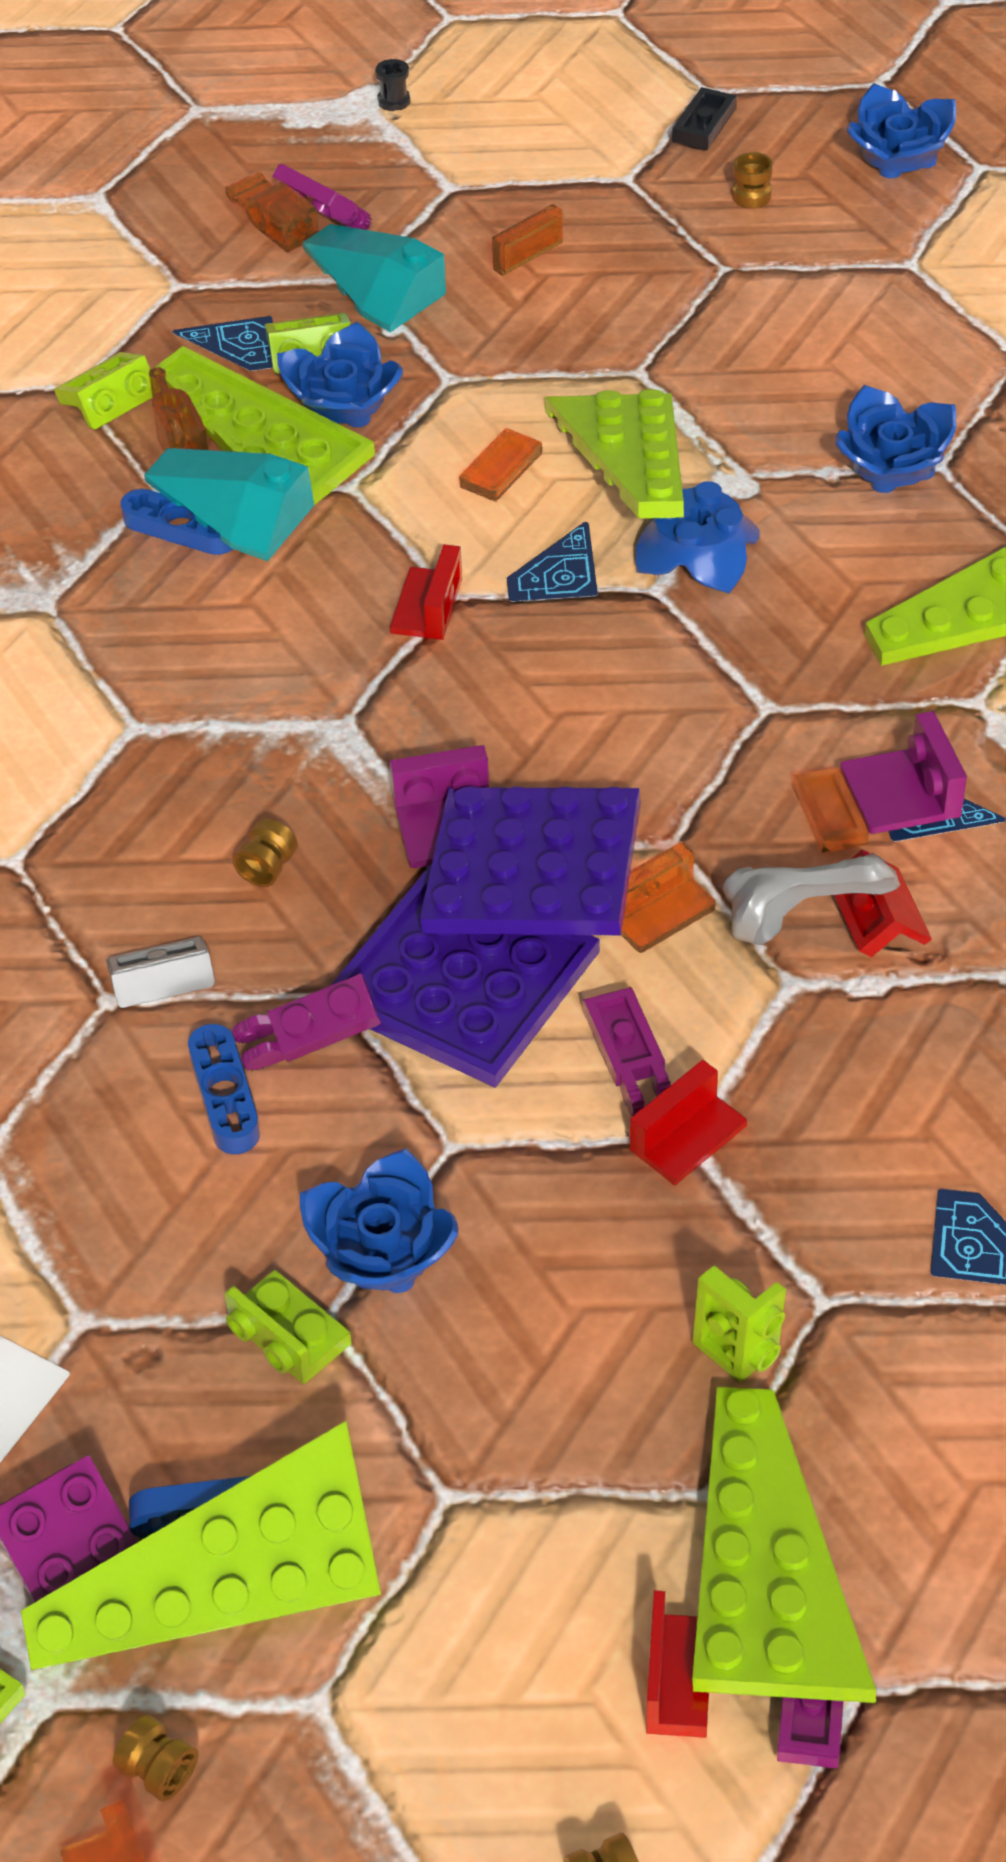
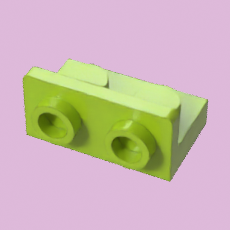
(303, 334)
(108, 388)
(286, 1326)
(735, 1327)

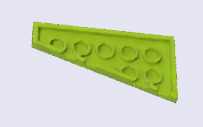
(257, 420)
(631, 442)
(945, 616)
(250, 1555)
(768, 1586)

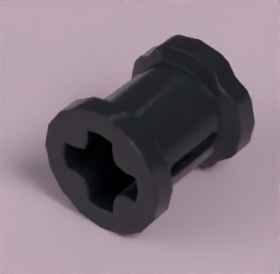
(393, 88)

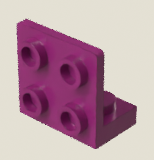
(909, 784)
(421, 793)
(62, 1528)

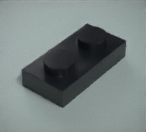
(704, 118)

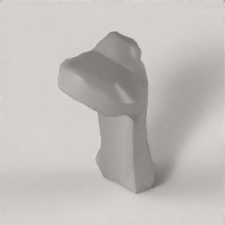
(768, 893)

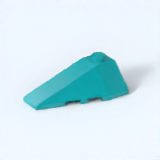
(381, 272)
(241, 495)

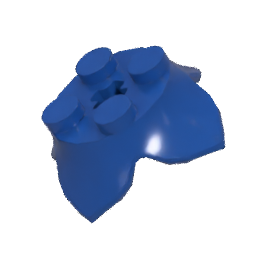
(898, 136)
(345, 379)
(895, 445)
(705, 541)
(390, 1200)

